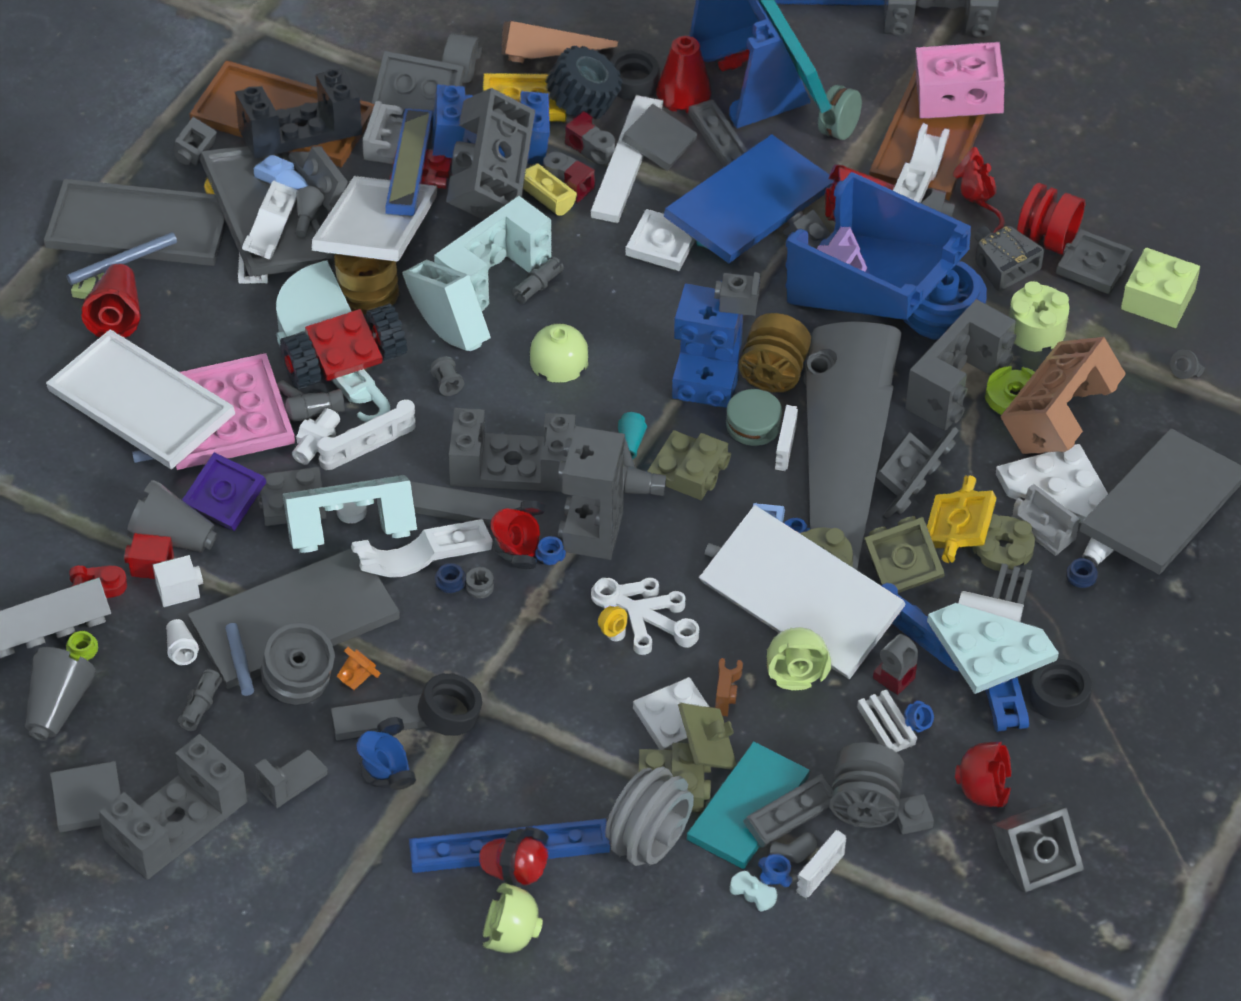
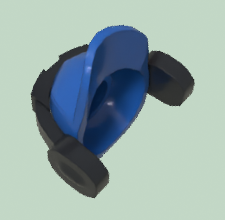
(384, 757)

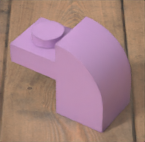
(845, 248)

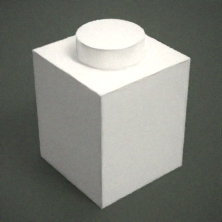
(177, 580)

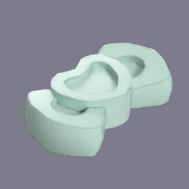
(753, 890)

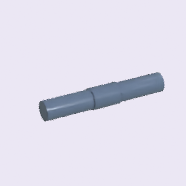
(239, 659)

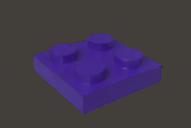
(224, 491)

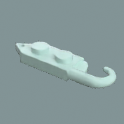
(361, 388)

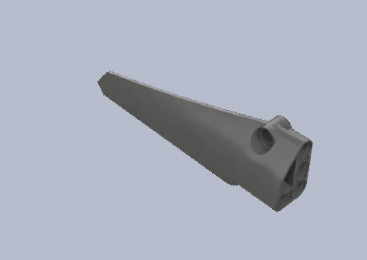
(847, 421)

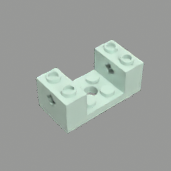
(512, 231)
(393, 501)

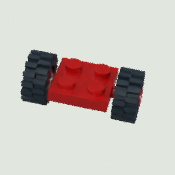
(343, 345)

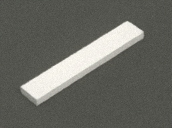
(621, 169)

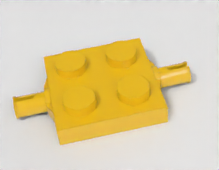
(960, 518)

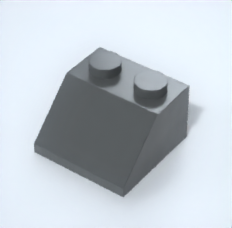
(1038, 845)

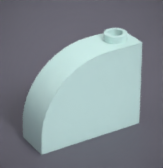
(308, 299)
(448, 304)

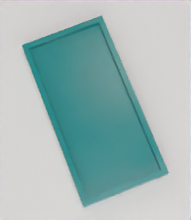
(798, 56)

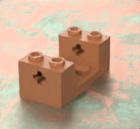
(1040, 413)

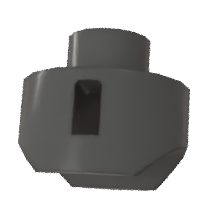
(935, 199)

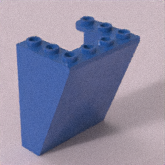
(770, 76)
(901, 242)

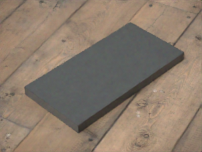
(240, 199)
(121, 217)
(1163, 501)
(325, 594)

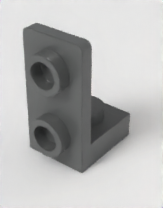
(288, 781)

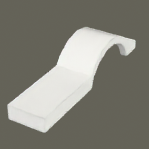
(923, 165)
(271, 220)
(429, 546)

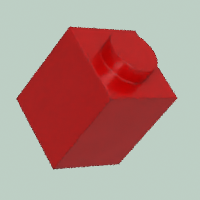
(147, 551)

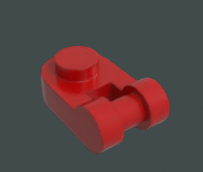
(111, 577)

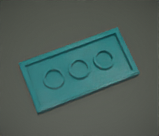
(753, 783)

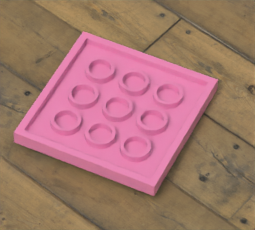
(259, 410)

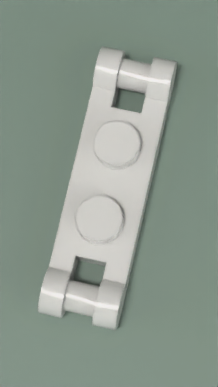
(367, 436)

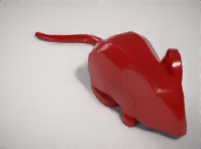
(976, 183)

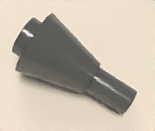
(308, 203)

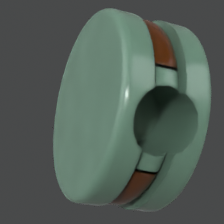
(844, 112)
(753, 417)

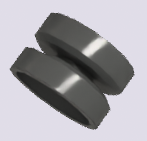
(297, 663)

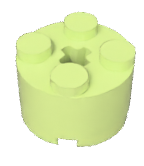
(1039, 316)

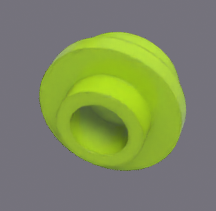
(79, 640)

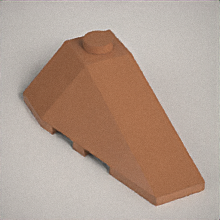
(531, 42)

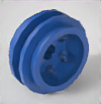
(942, 304)

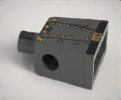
(1006, 256)

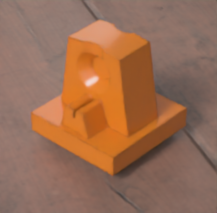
(356, 669)

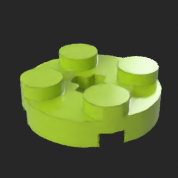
(1000, 384)

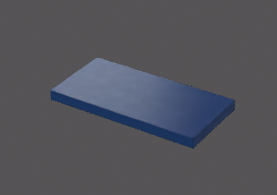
(749, 198)

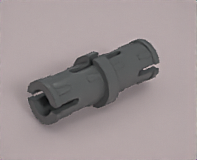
(537, 280)
(199, 700)

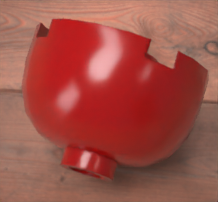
(985, 773)

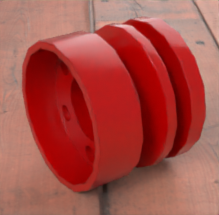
(1044, 216)

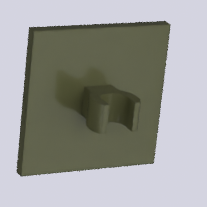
(708, 736)

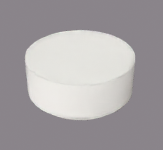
(351, 513)

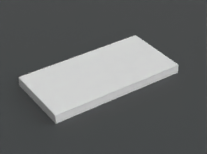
(363, 228)
(141, 398)
(800, 584)

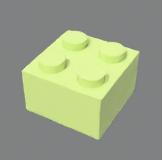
(1160, 287)

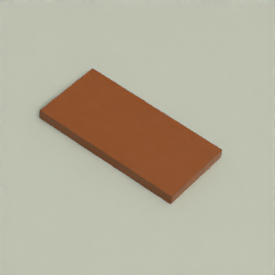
(219, 111)
(902, 138)

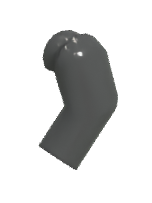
(796, 850)

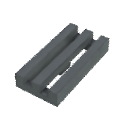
(1015, 575)

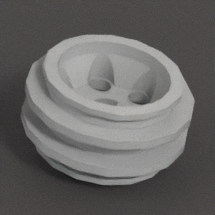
(649, 816)

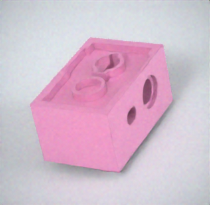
(960, 80)

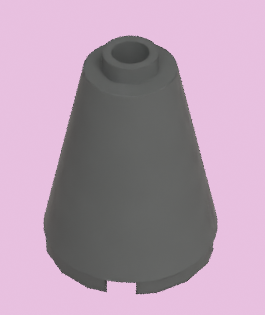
(170, 516)
(55, 690)

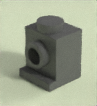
(193, 140)
(738, 293)

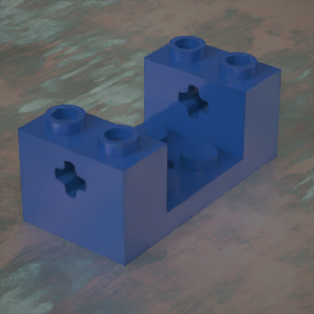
(447, 117)
(708, 348)

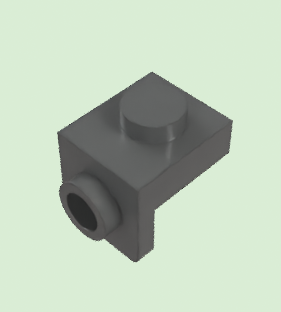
(812, 224)

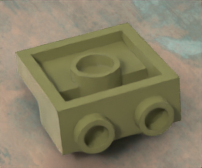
(691, 463)
(904, 554)
(680, 763)

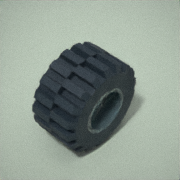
(583, 82)

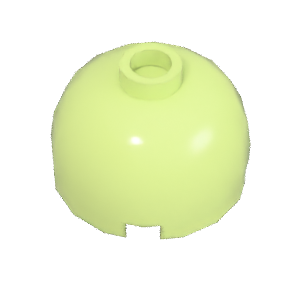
(559, 353)
(798, 658)
(511, 920)

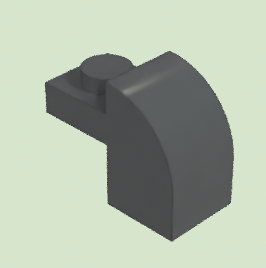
(463, 51)

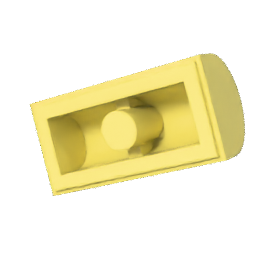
(548, 189)

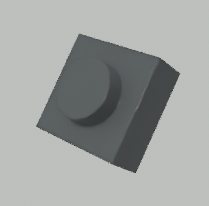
(914, 814)

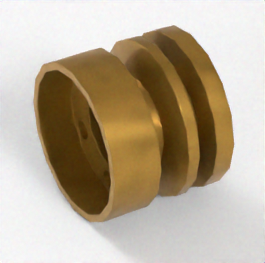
(366, 281)
(775, 352)

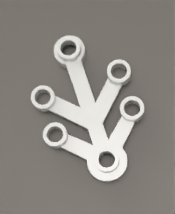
(643, 610)

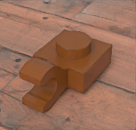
(727, 692)

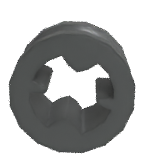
(482, 590)

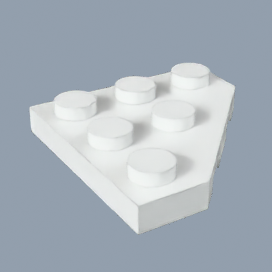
(1062, 475)

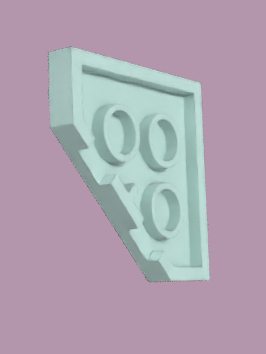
(990, 646)

